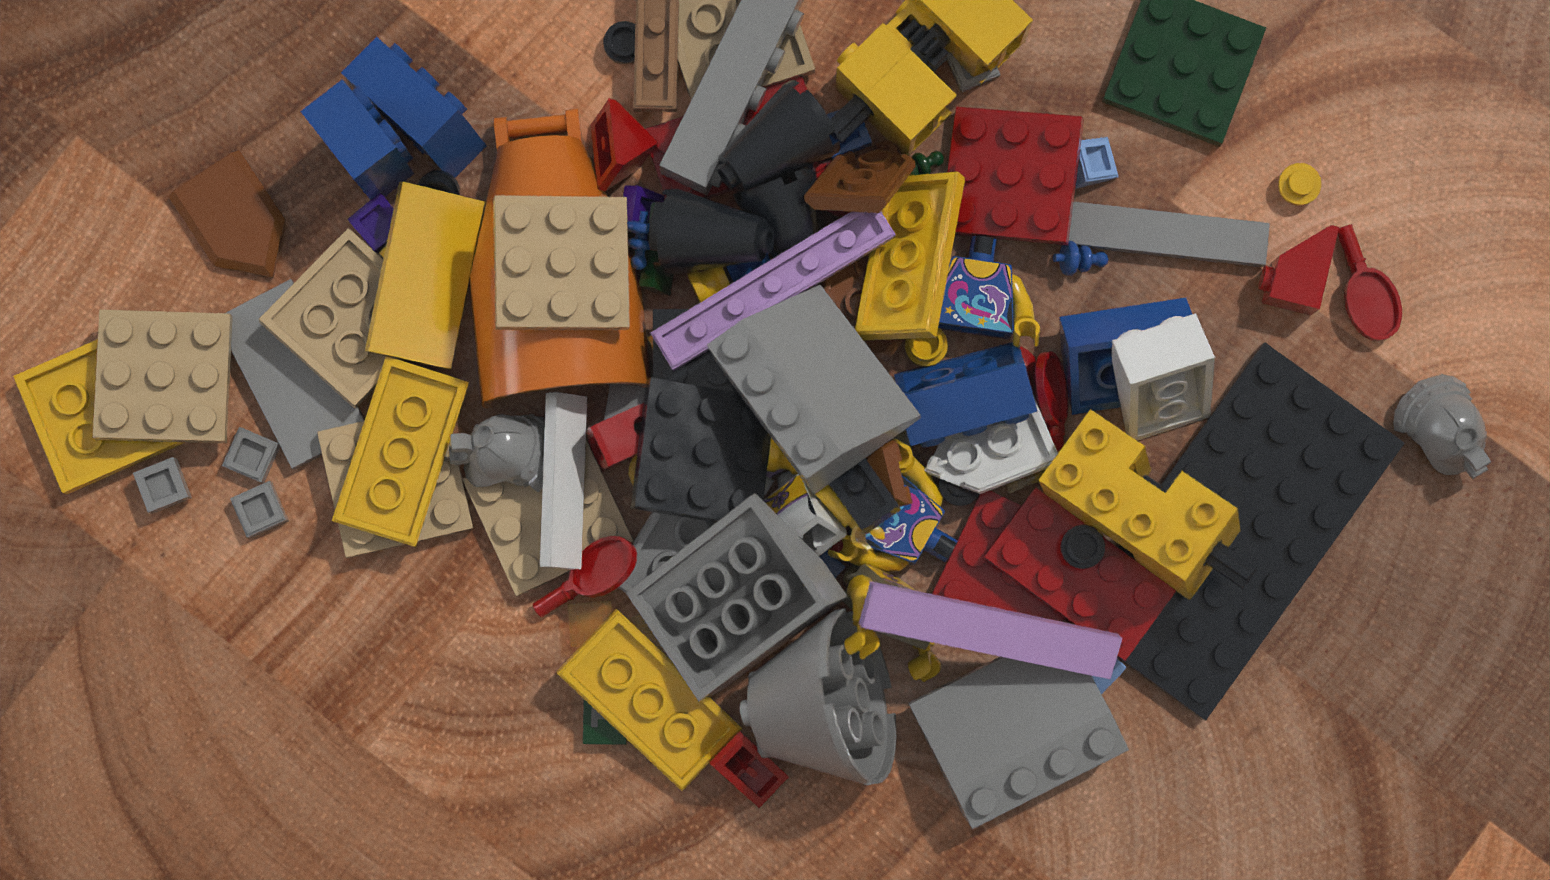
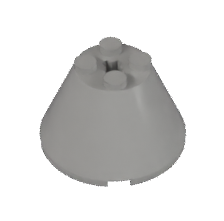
(824, 705)

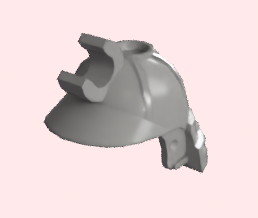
(1445, 425)
(501, 451)

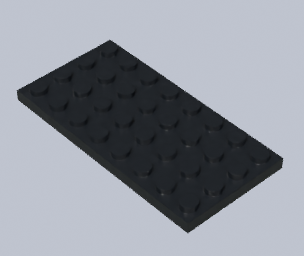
(1297, 472)

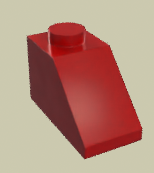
(1300, 274)

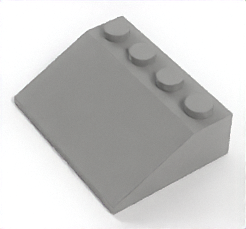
(813, 385)
(734, 596)
(1015, 733)

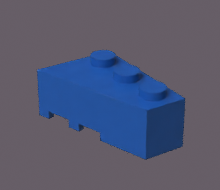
(415, 106)

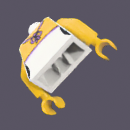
(816, 517)

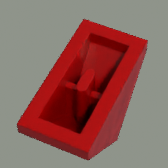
(618, 144)
(747, 770)

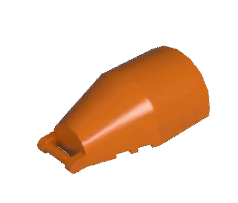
(547, 359)

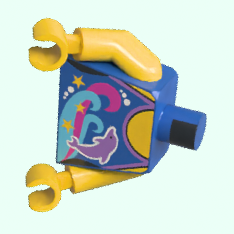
(986, 297)
(907, 530)

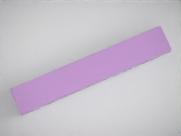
(772, 283)
(989, 630)

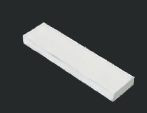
(563, 481)

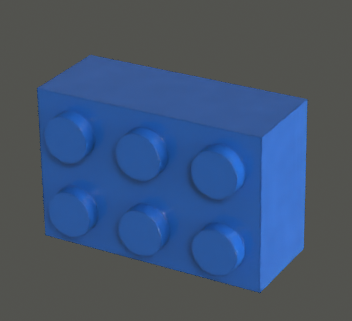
(360, 139)

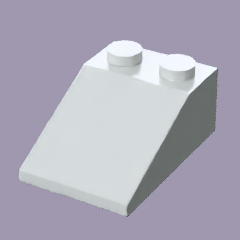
(1163, 376)

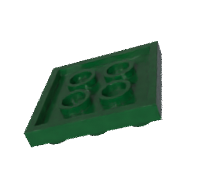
(1184, 67)

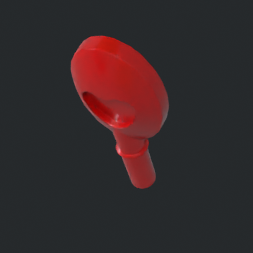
(1368, 293)
(1051, 395)
(603, 569)

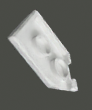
(995, 455)

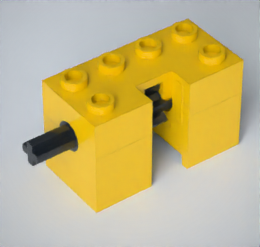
(893, 70)
(1172, 534)

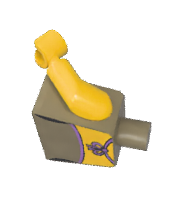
(866, 640)

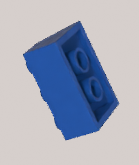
(1088, 349)
(967, 394)

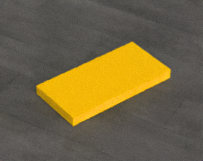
(910, 273)
(424, 275)
(400, 451)
(648, 700)

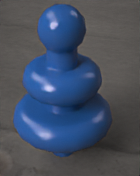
(640, 241)
(1079, 258)

